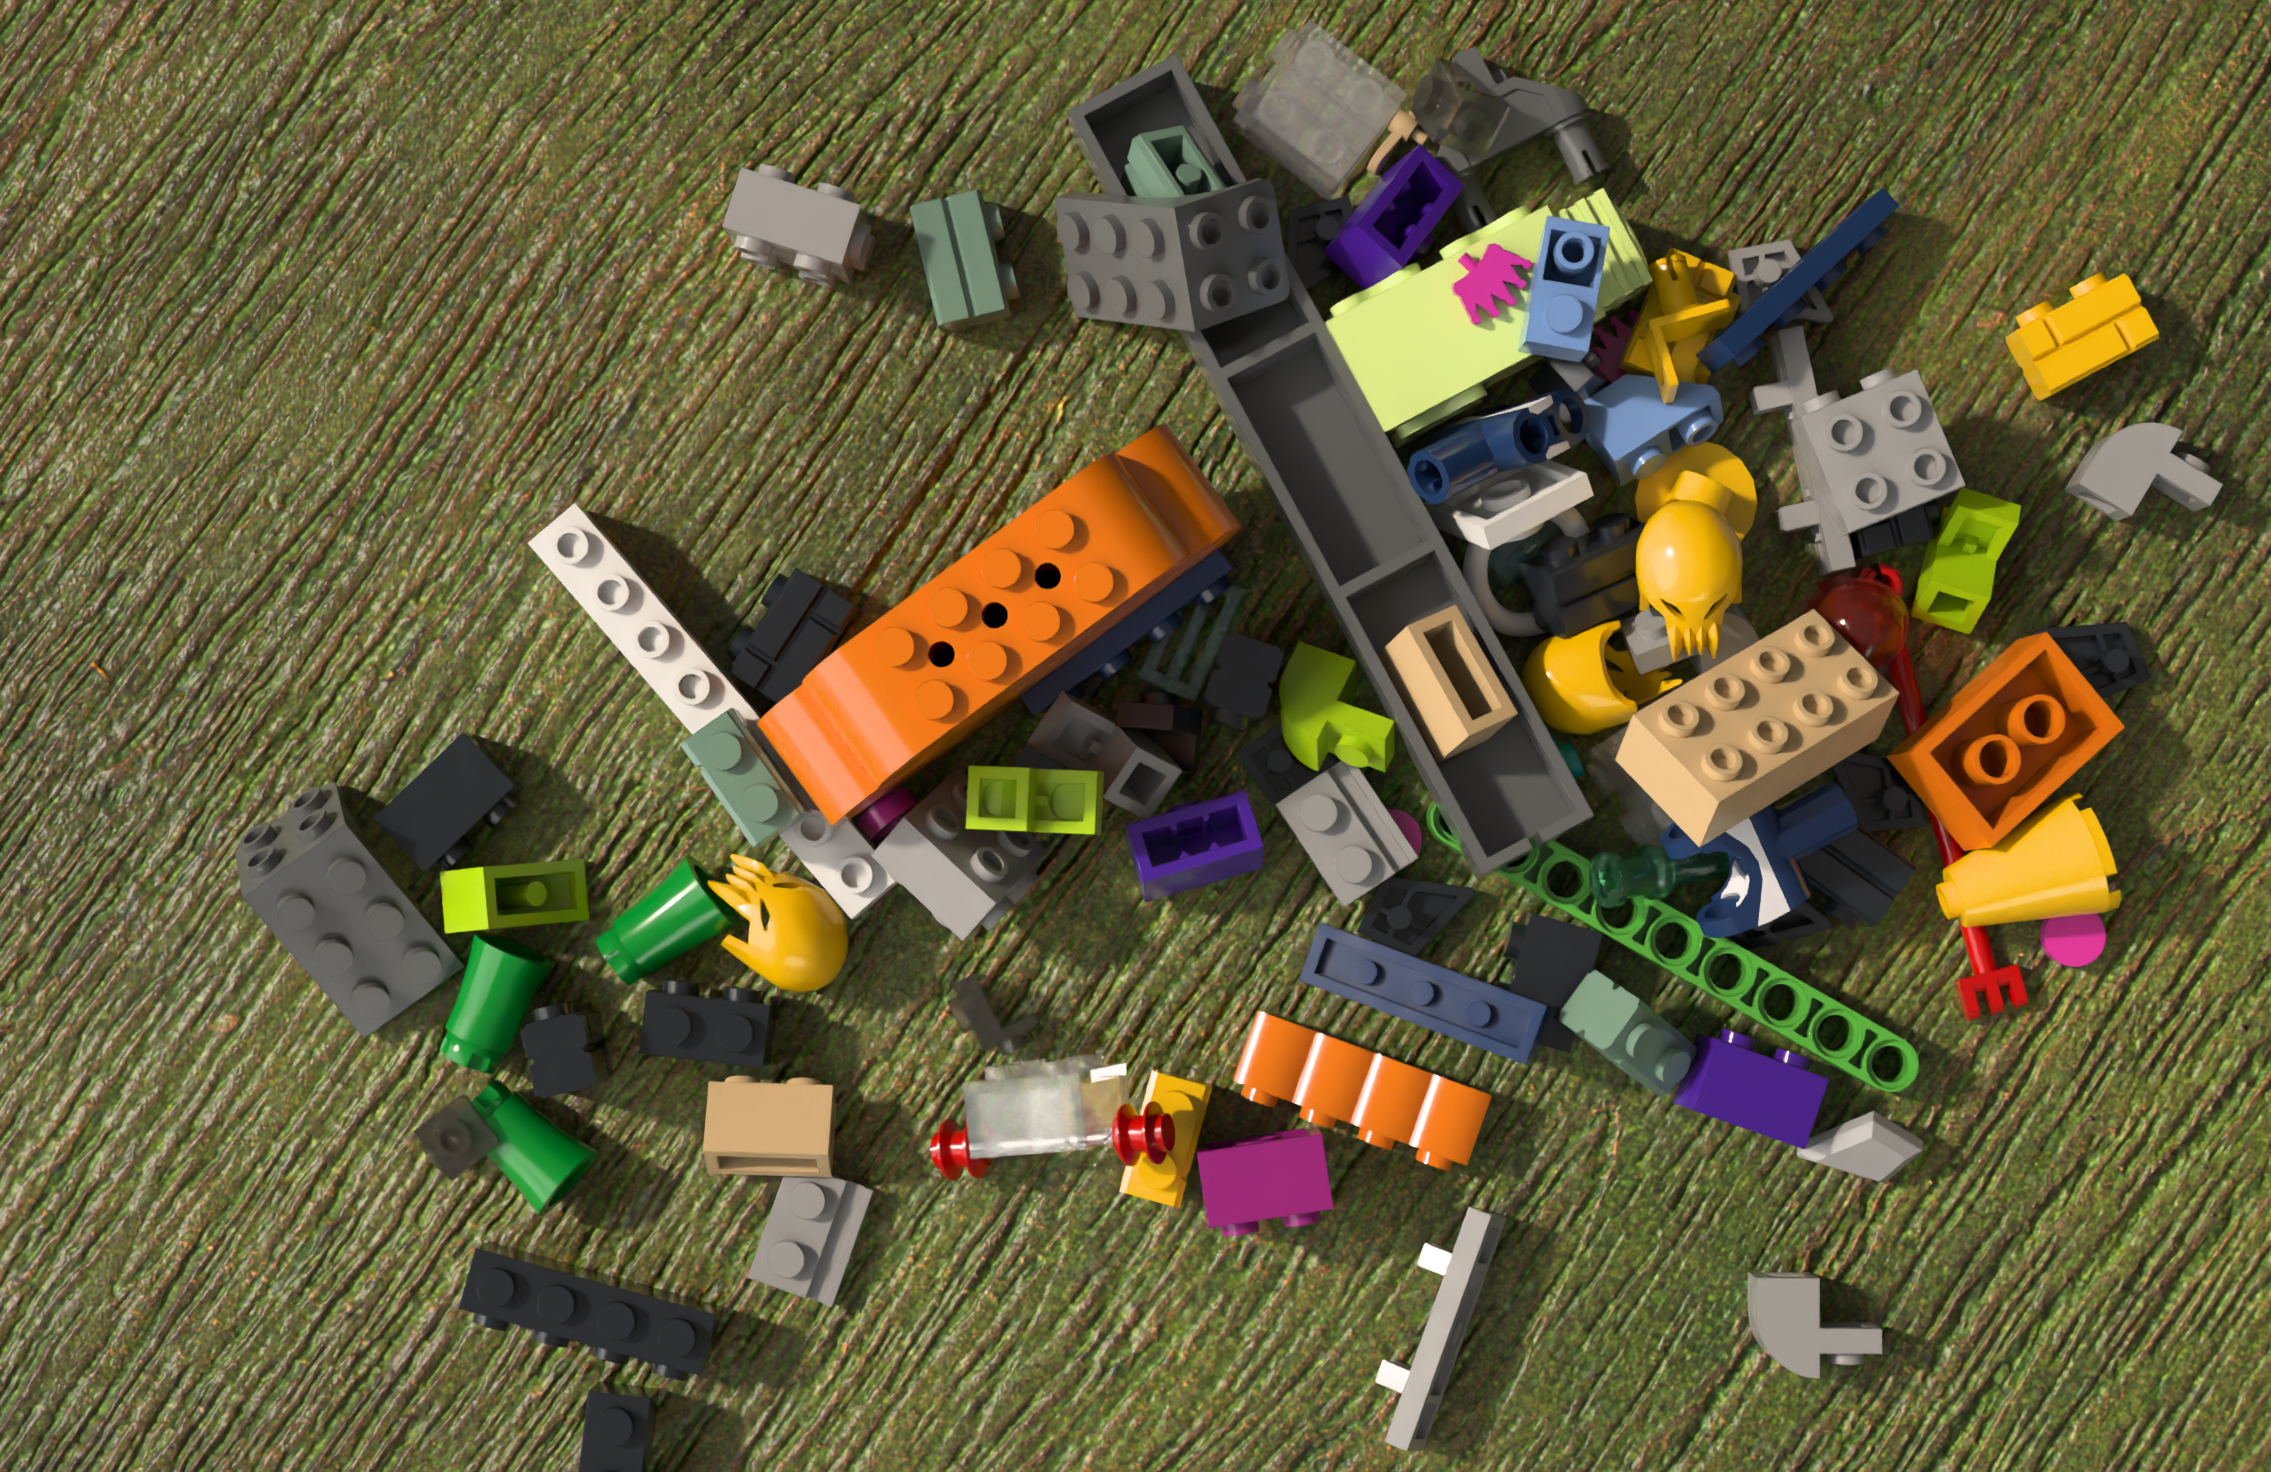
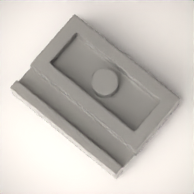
(1346, 831)
(811, 1235)

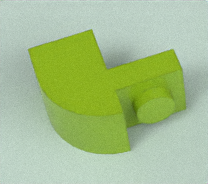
(1962, 560)
(1319, 713)

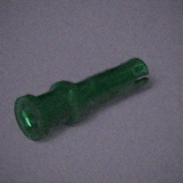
(1650, 873)

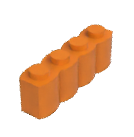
(1361, 1088)

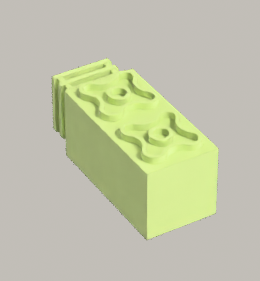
(1416, 344)

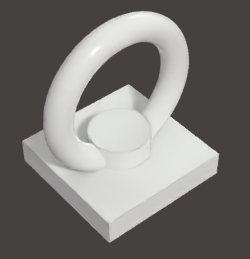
(1505, 511)

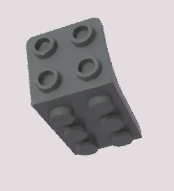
(1173, 257)
(342, 910)

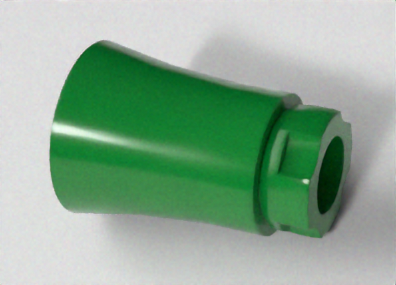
(666, 923)
(493, 1000)
(532, 1148)

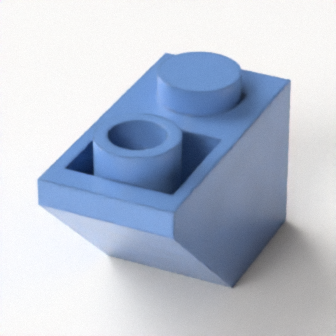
(1564, 289)
(1638, 432)

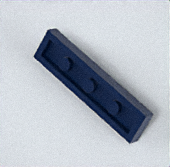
(1783, 298)
(1152, 619)
(1425, 994)

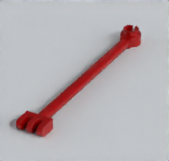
(1986, 974)

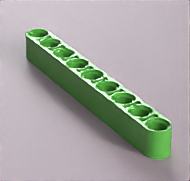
(1693, 964)

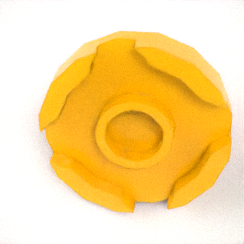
(1704, 475)

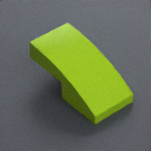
(1034, 800)

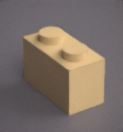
(1447, 683)
(770, 1127)

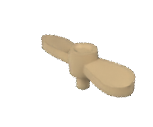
(1402, 128)

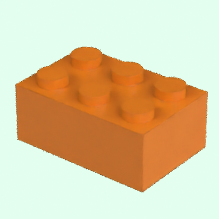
(2005, 742)

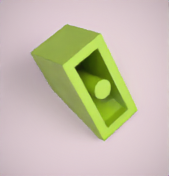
(514, 895)

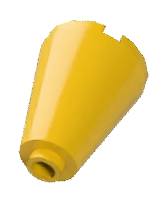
(2040, 870)

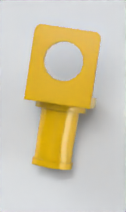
(1681, 319)

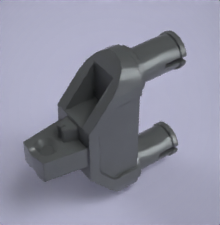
(1534, 113)

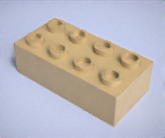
(1756, 727)

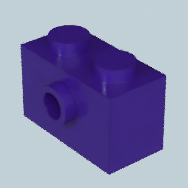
(1394, 219)
(1194, 845)
(1753, 1090)

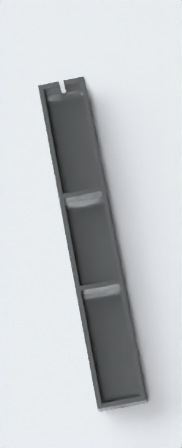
(1347, 502)

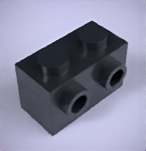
(708, 1027)

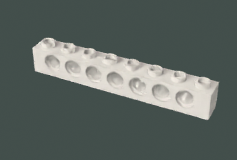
(696, 689)

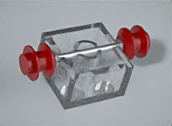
(1048, 1109)

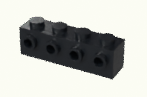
(590, 1308)

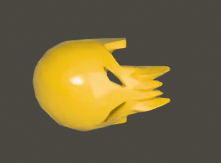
(1690, 561)
(1578, 690)
(805, 931)

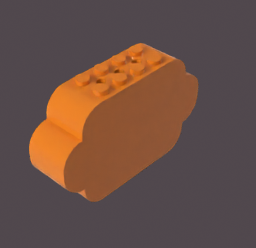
(890, 712)

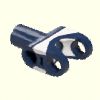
(1496, 442)
(1765, 857)

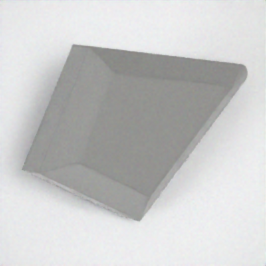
(1762, 266)
(1865, 1147)

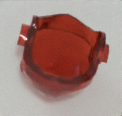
(1865, 615)

